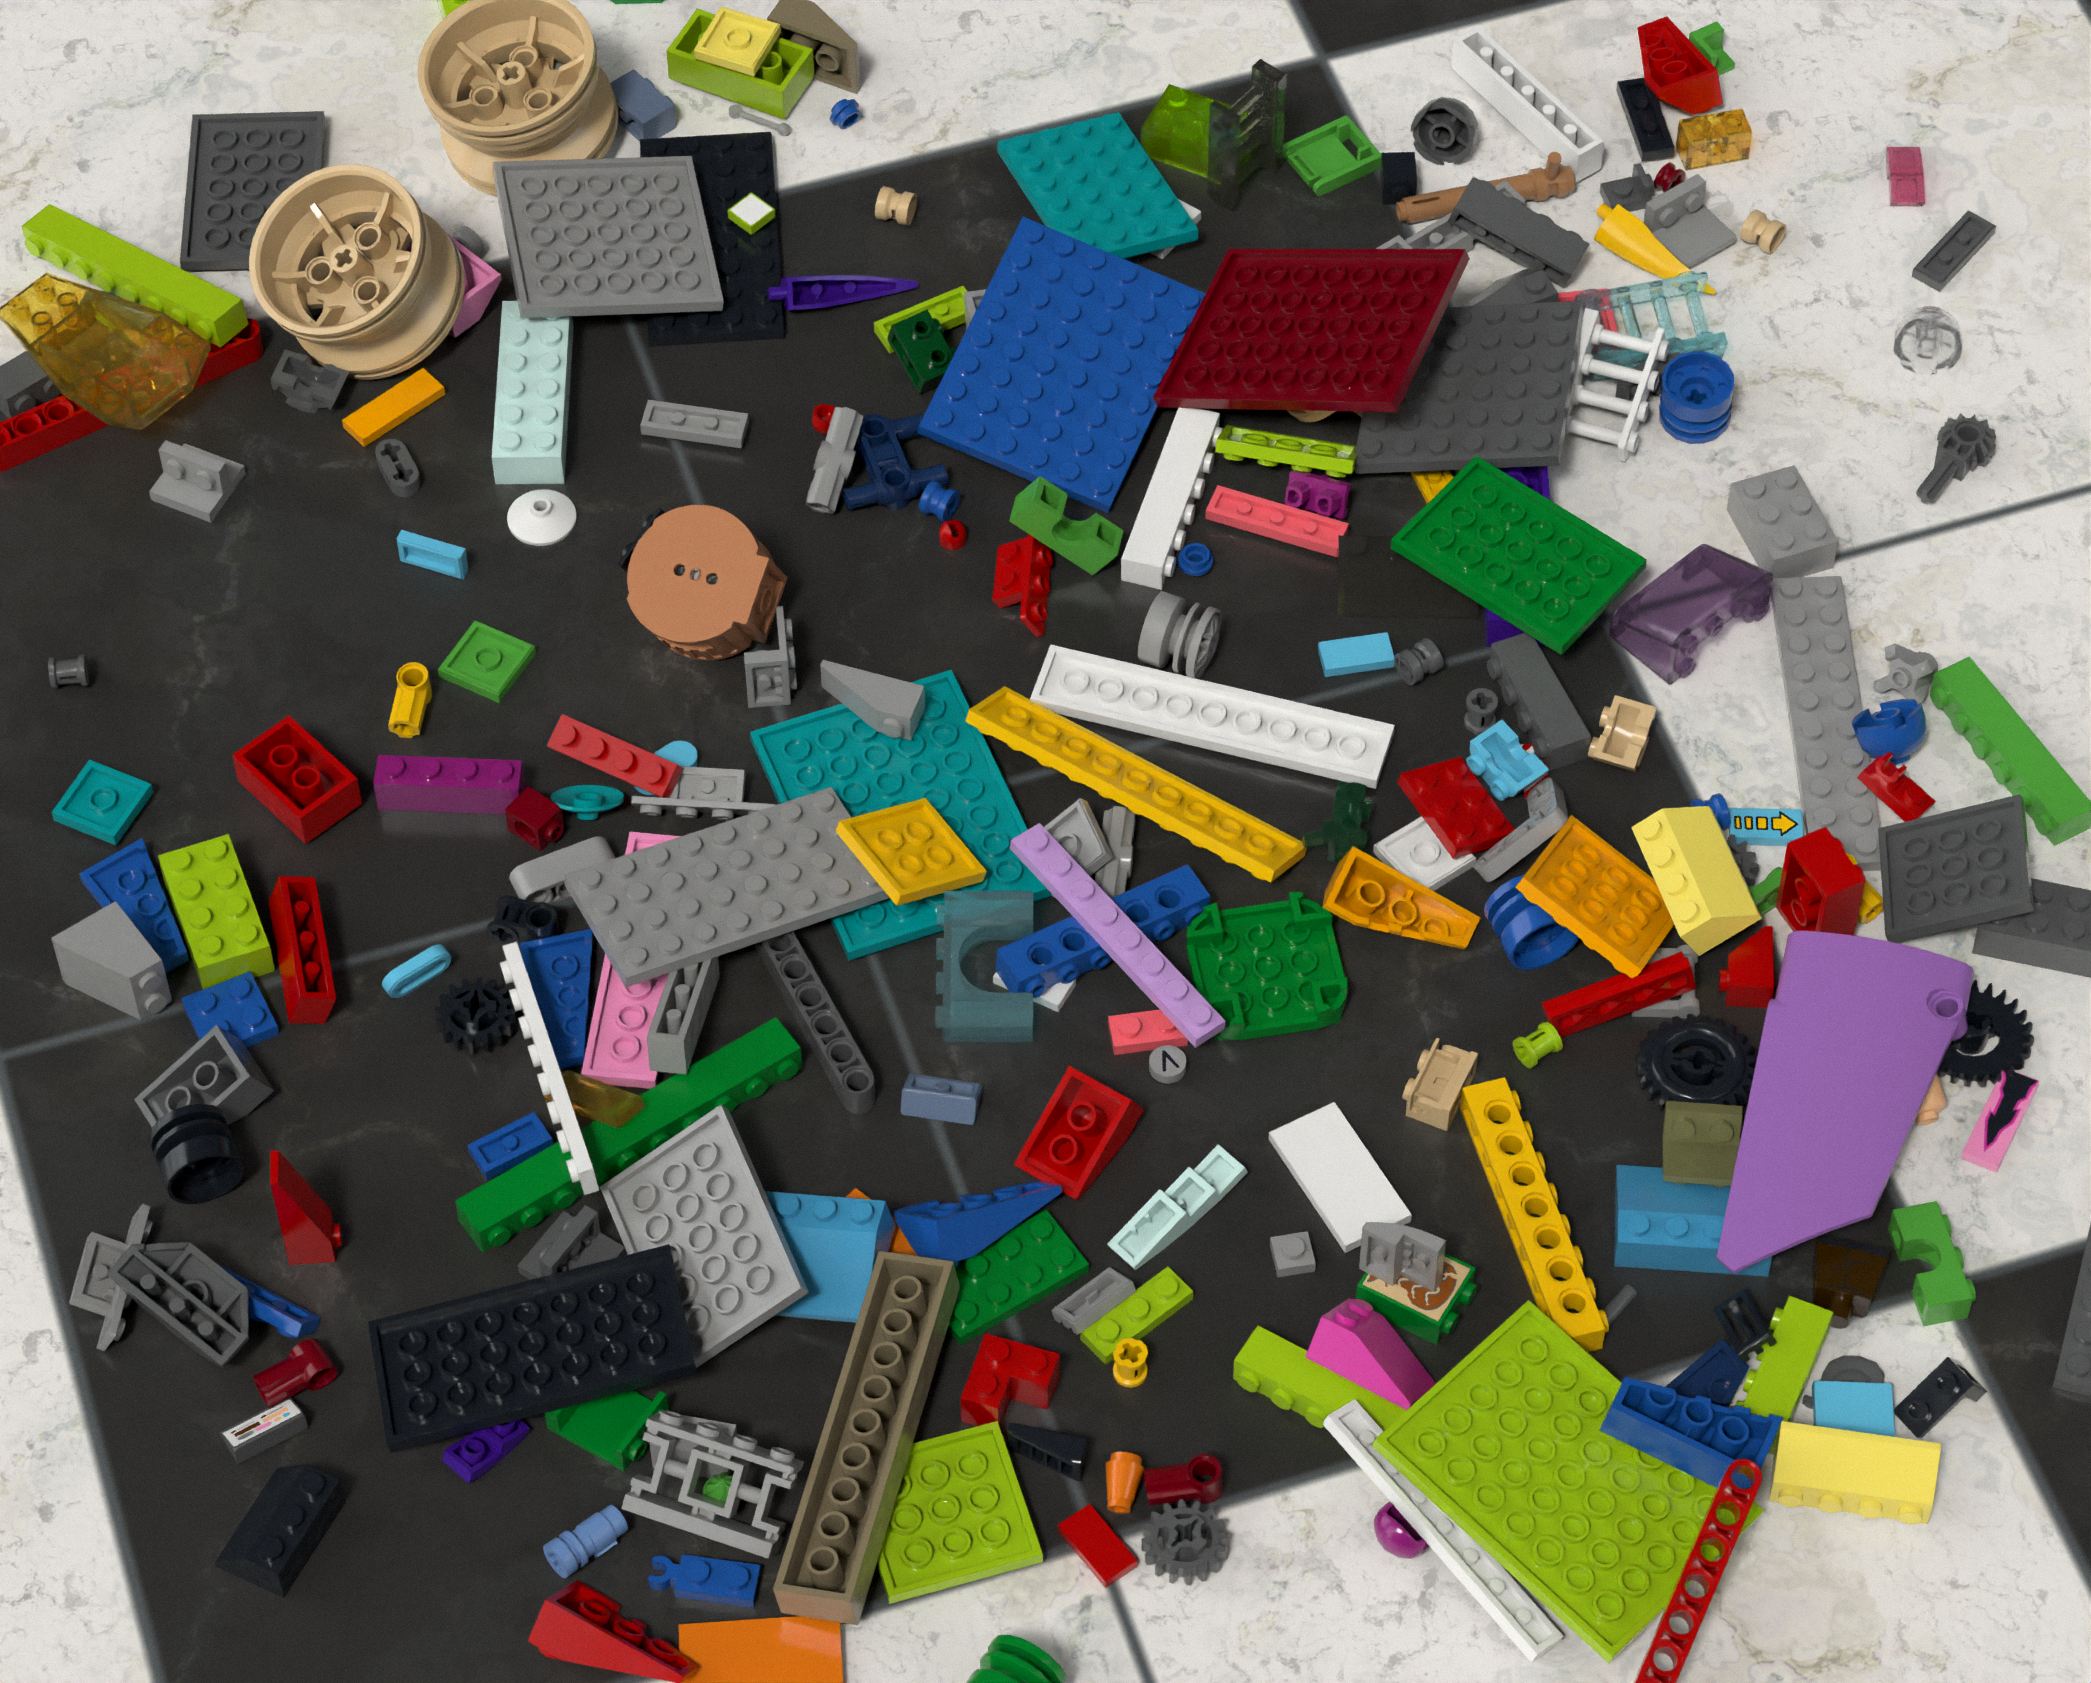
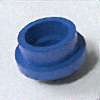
(845, 113)
(1198, 553)

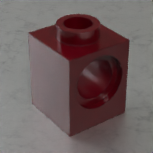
(534, 819)

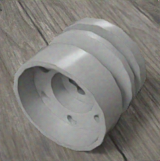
(1185, 637)

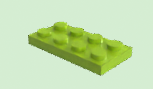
(1288, 449)

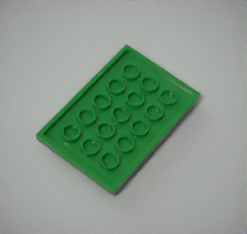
(1518, 554)

